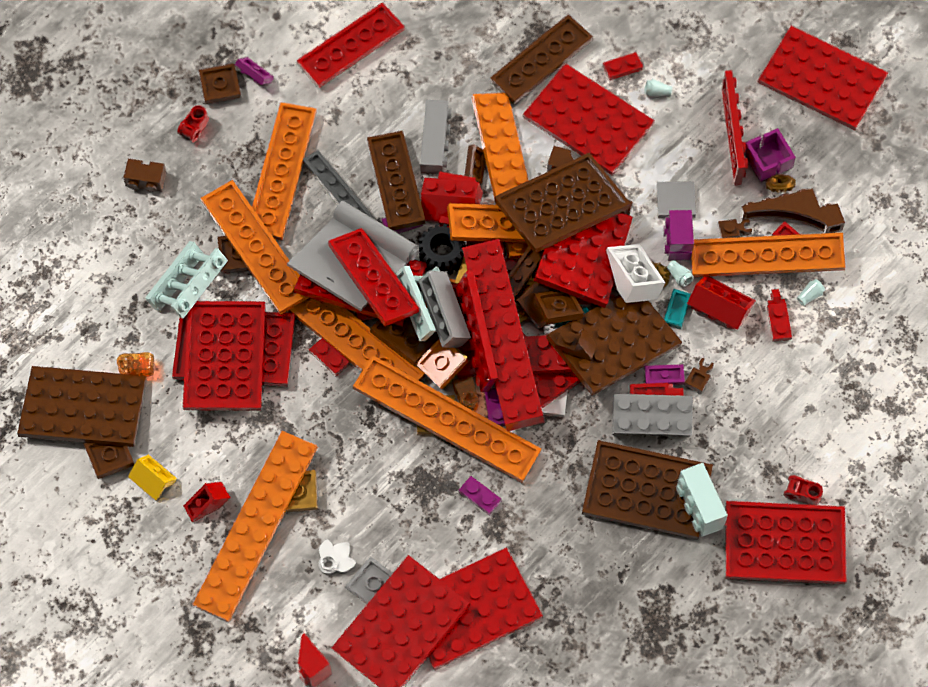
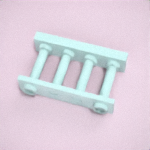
(177, 273)
(421, 321)

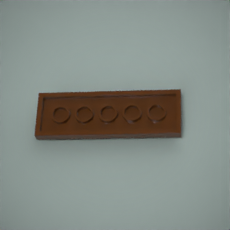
(541, 58)
(396, 180)

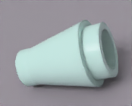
(657, 88)
(681, 274)
(812, 291)

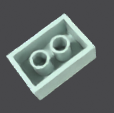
(701, 500)

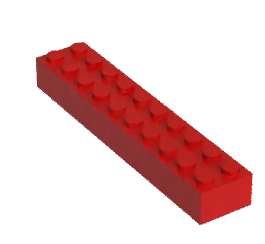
(515, 376)

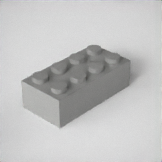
(652, 415)

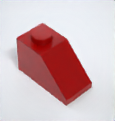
(206, 500)

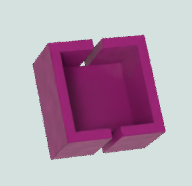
(771, 157)
(678, 235)

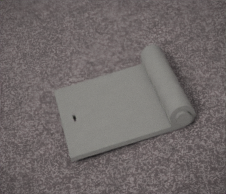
(322, 267)

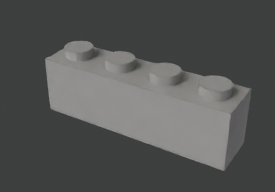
(434, 137)
(444, 309)

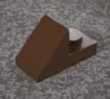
(577, 345)

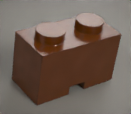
(144, 176)

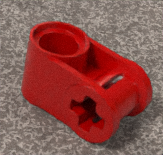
(192, 126)
(802, 490)

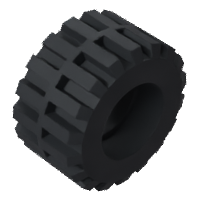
(436, 237)

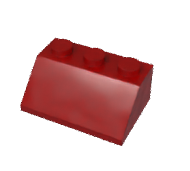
(439, 193)
(721, 302)

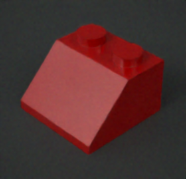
(312, 664)

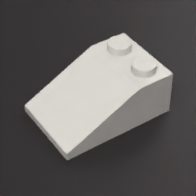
(634, 273)

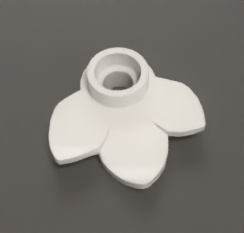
(337, 556)

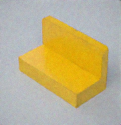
(151, 476)

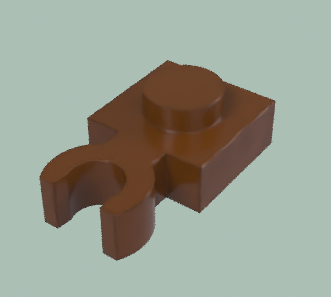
(731, 229)
(699, 378)

